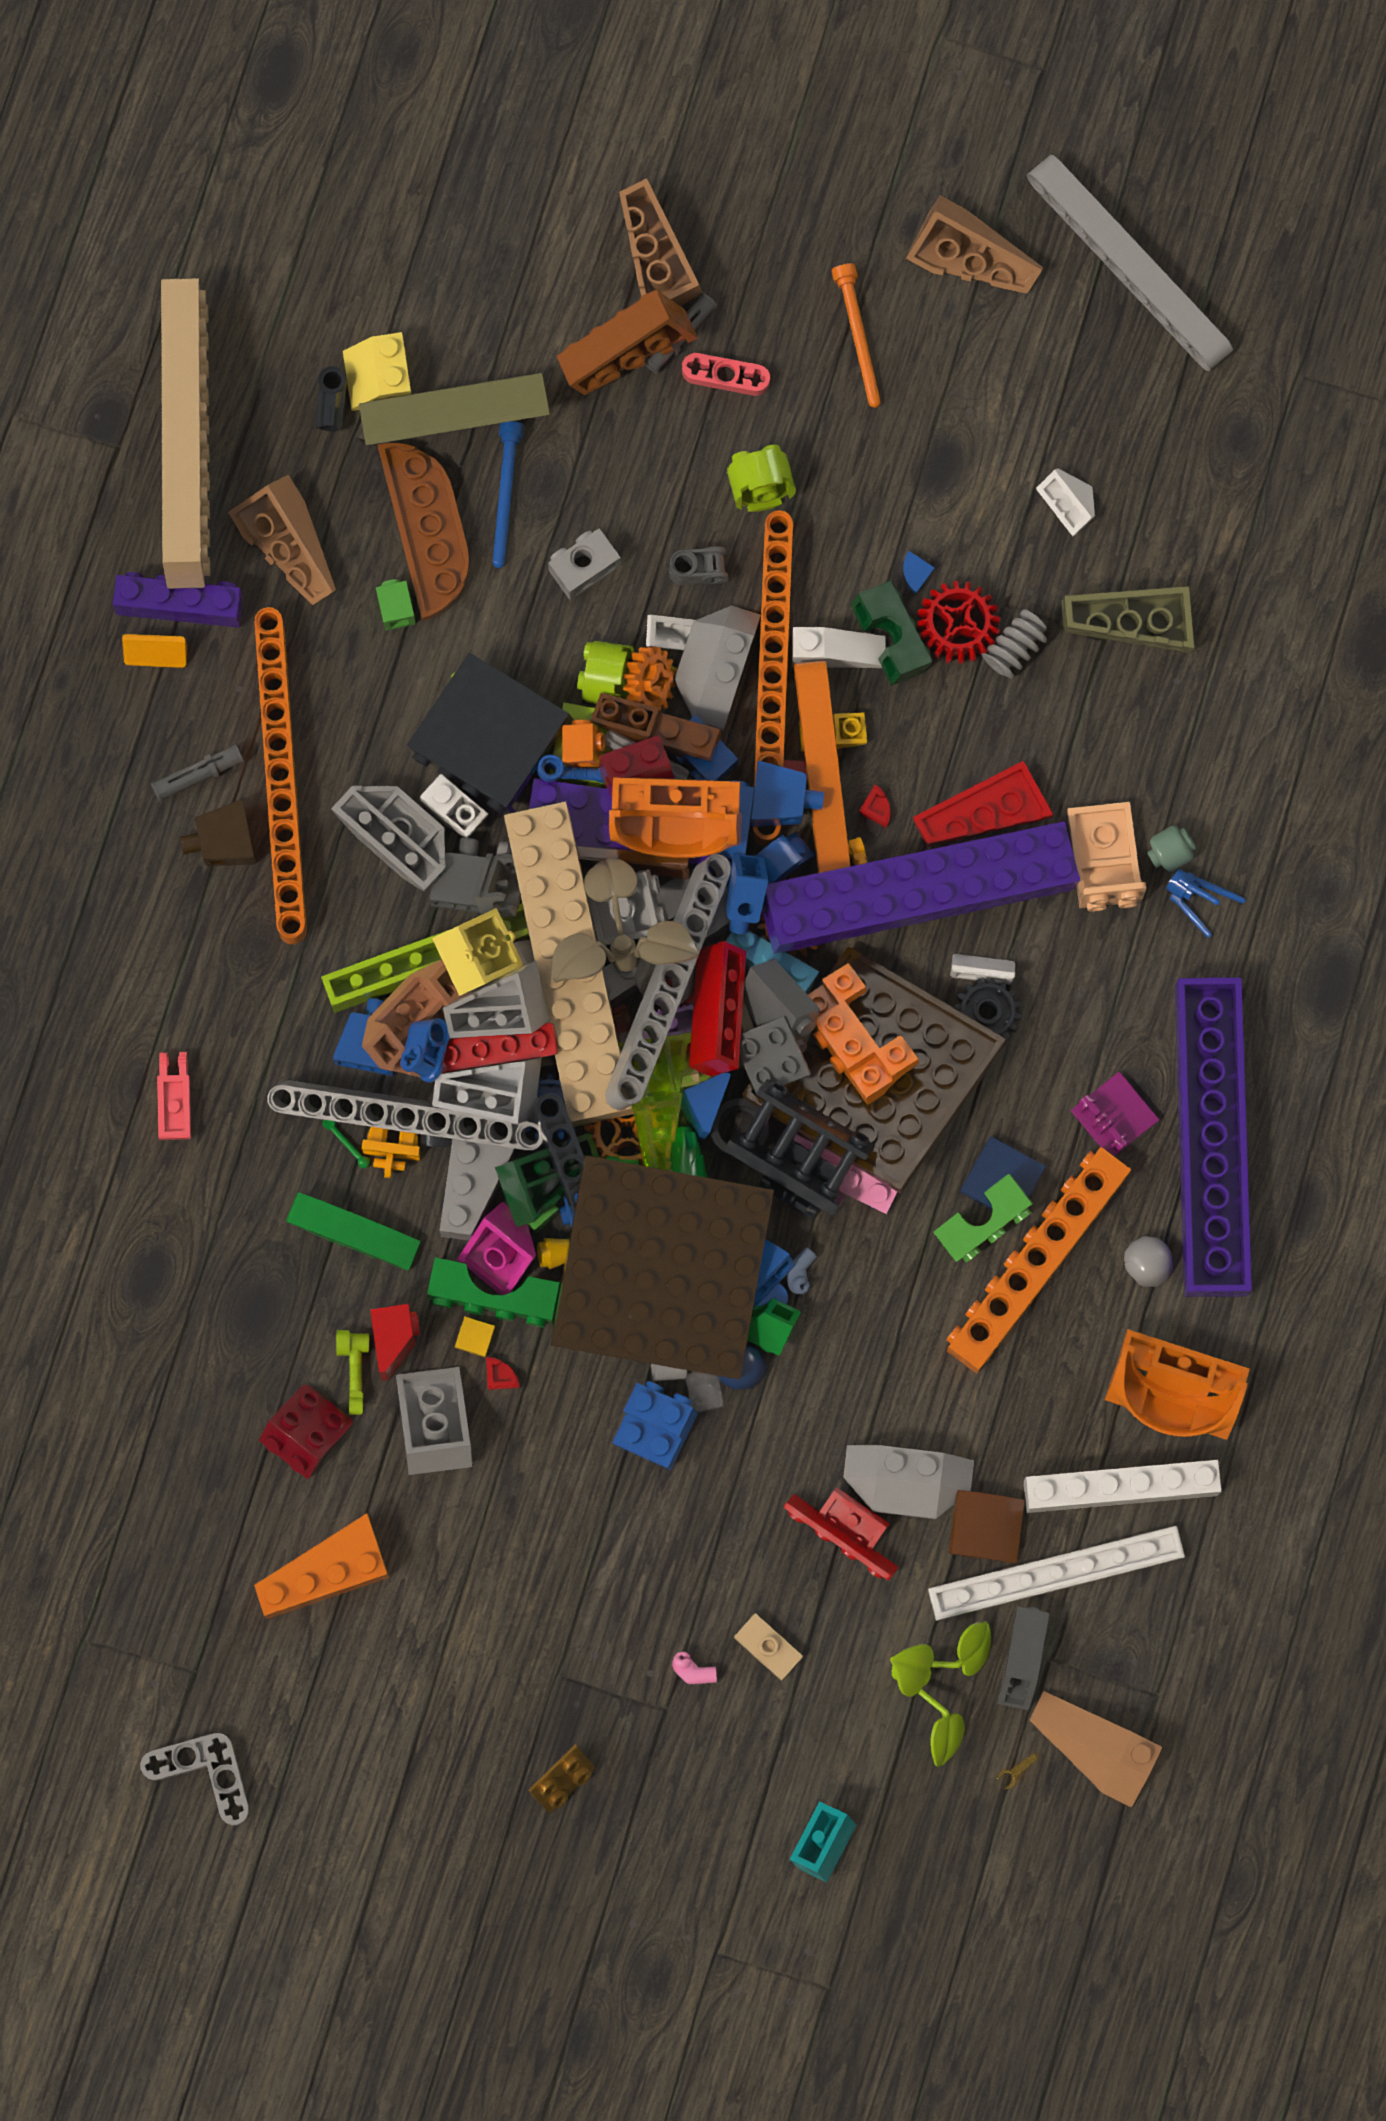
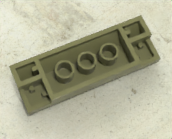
(454, 409)

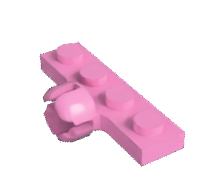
(857, 1182)

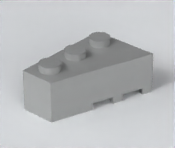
(500, 1007)
(491, 1091)
(470, 1186)

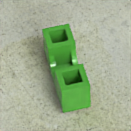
(1008, 1204)

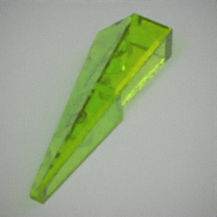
(659, 1107)

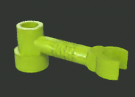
(353, 1345)

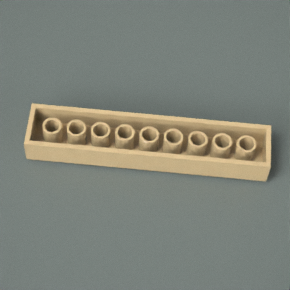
(185, 433)
(554, 909)

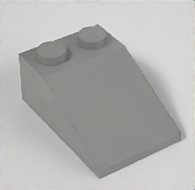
(434, 1421)

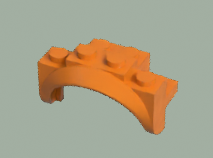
(675, 816)
(1176, 1387)

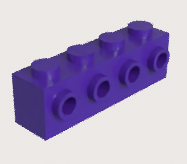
(152, 599)

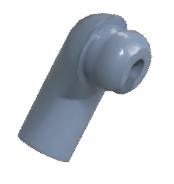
(797, 1277)

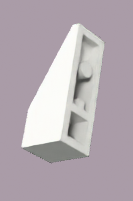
(836, 647)

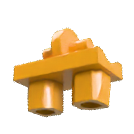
(377, 1146)

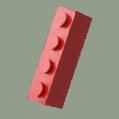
(717, 1009)

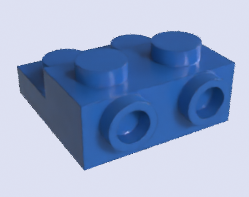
(655, 1424)

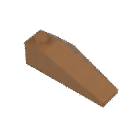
(966, 247)
(282, 528)
(1103, 1751)

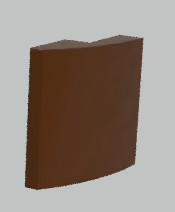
(986, 1526)

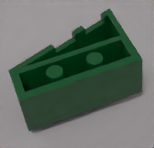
(532, 1181)

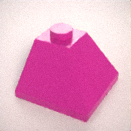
(499, 1250)

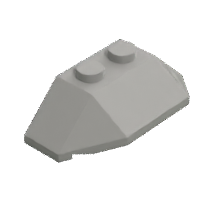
(715, 663)
(395, 831)
(906, 1479)

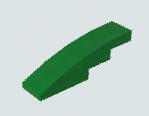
(352, 1231)

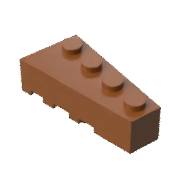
(626, 342)

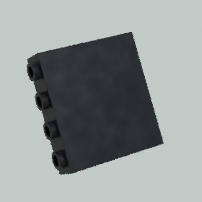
(488, 733)

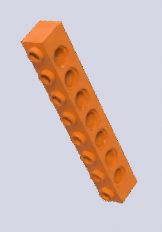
(976, 1353)

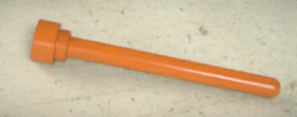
(845, 277)

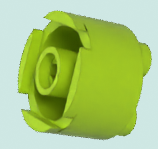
(760, 478)
(604, 670)

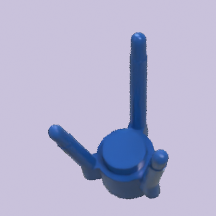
(1186, 885)

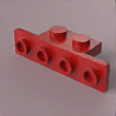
(499, 1049)
(848, 1526)

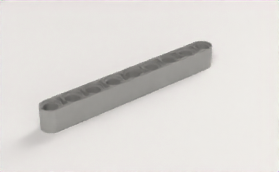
(1129, 262)
(663, 995)
(393, 1117)

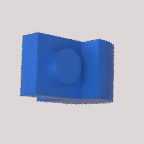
(785, 856)

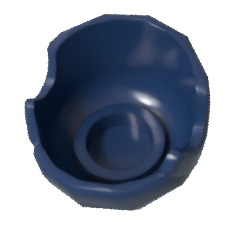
(752, 1370)

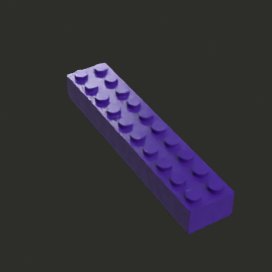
(919, 887)
(1212, 1137)

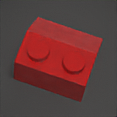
(393, 1336)

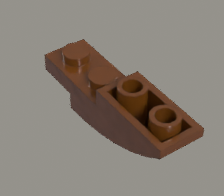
(643, 722)

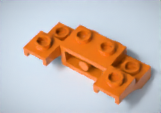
(851, 1046)

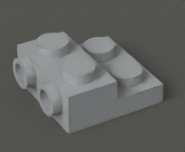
(636, 912)

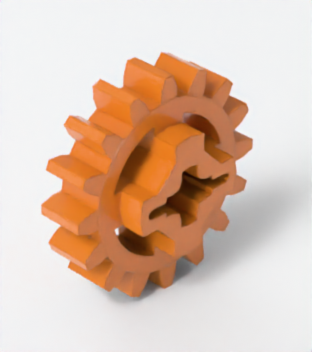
(650, 677)

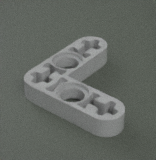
(204, 1759)

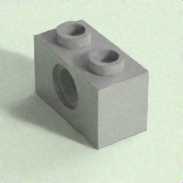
(577, 579)

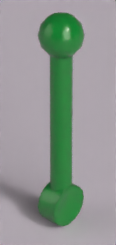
(363, 1161)

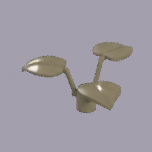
(581, 958)

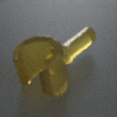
(1017, 1770)

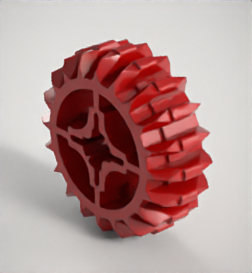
(947, 615)

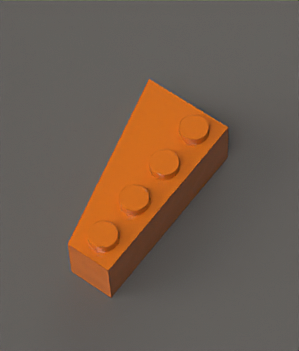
(327, 1570)

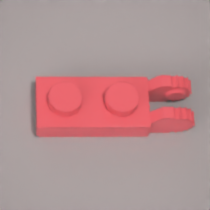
(174, 1100)

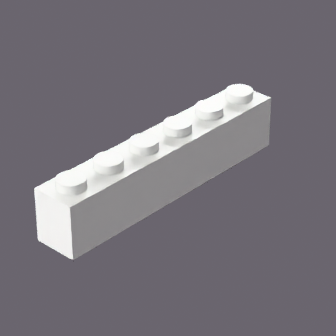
(1122, 1486)

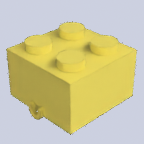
(478, 951)

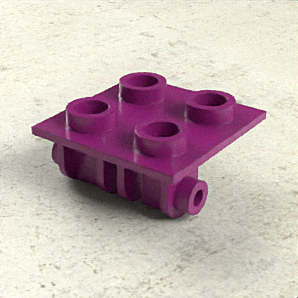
(1114, 1114)

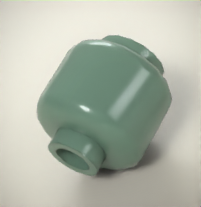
(1171, 848)

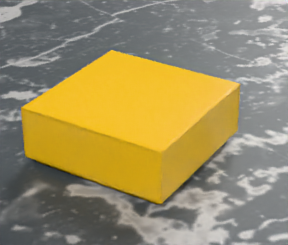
(474, 1337)

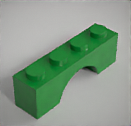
(532, 1301)
(772, 1325)

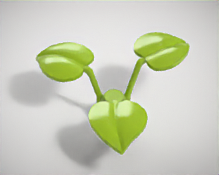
(913, 1672)

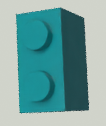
(823, 1842)

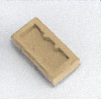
(768, 1647)

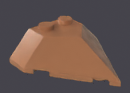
(415, 999)

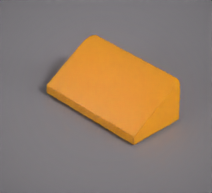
(155, 650)

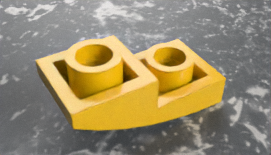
(848, 729)

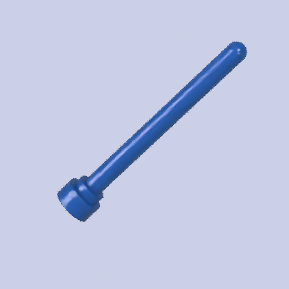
(511, 434)

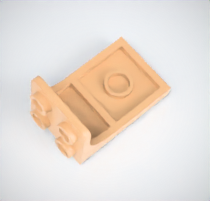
(1105, 856)

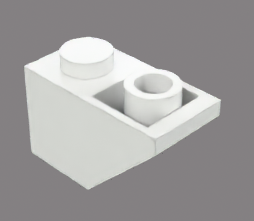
(452, 807)

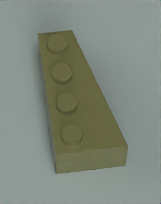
(1136, 617)

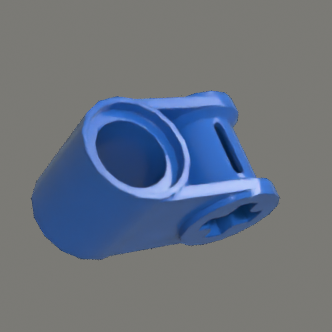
(424, 1046)

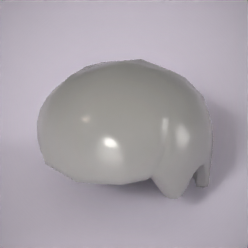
(1149, 1261)

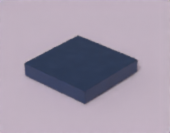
(994, 1164)

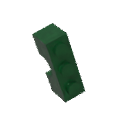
(884, 609)

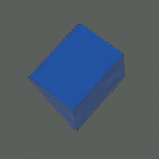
(702, 1103)

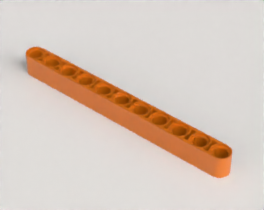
(774, 662)
(275, 761)

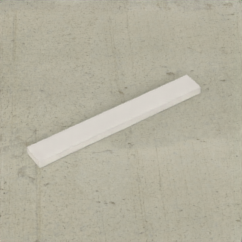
(1056, 1573)

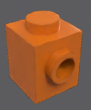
(582, 744)

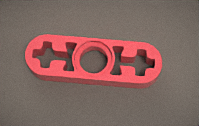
(718, 362)

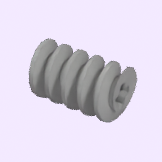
(1015, 643)

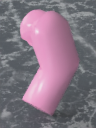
(691, 1672)

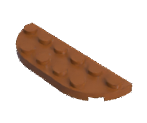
(427, 526)

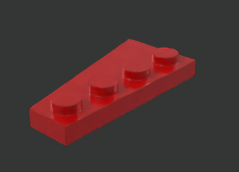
(992, 805)

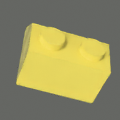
(376, 369)

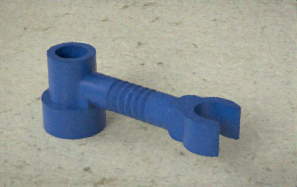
(566, 772)

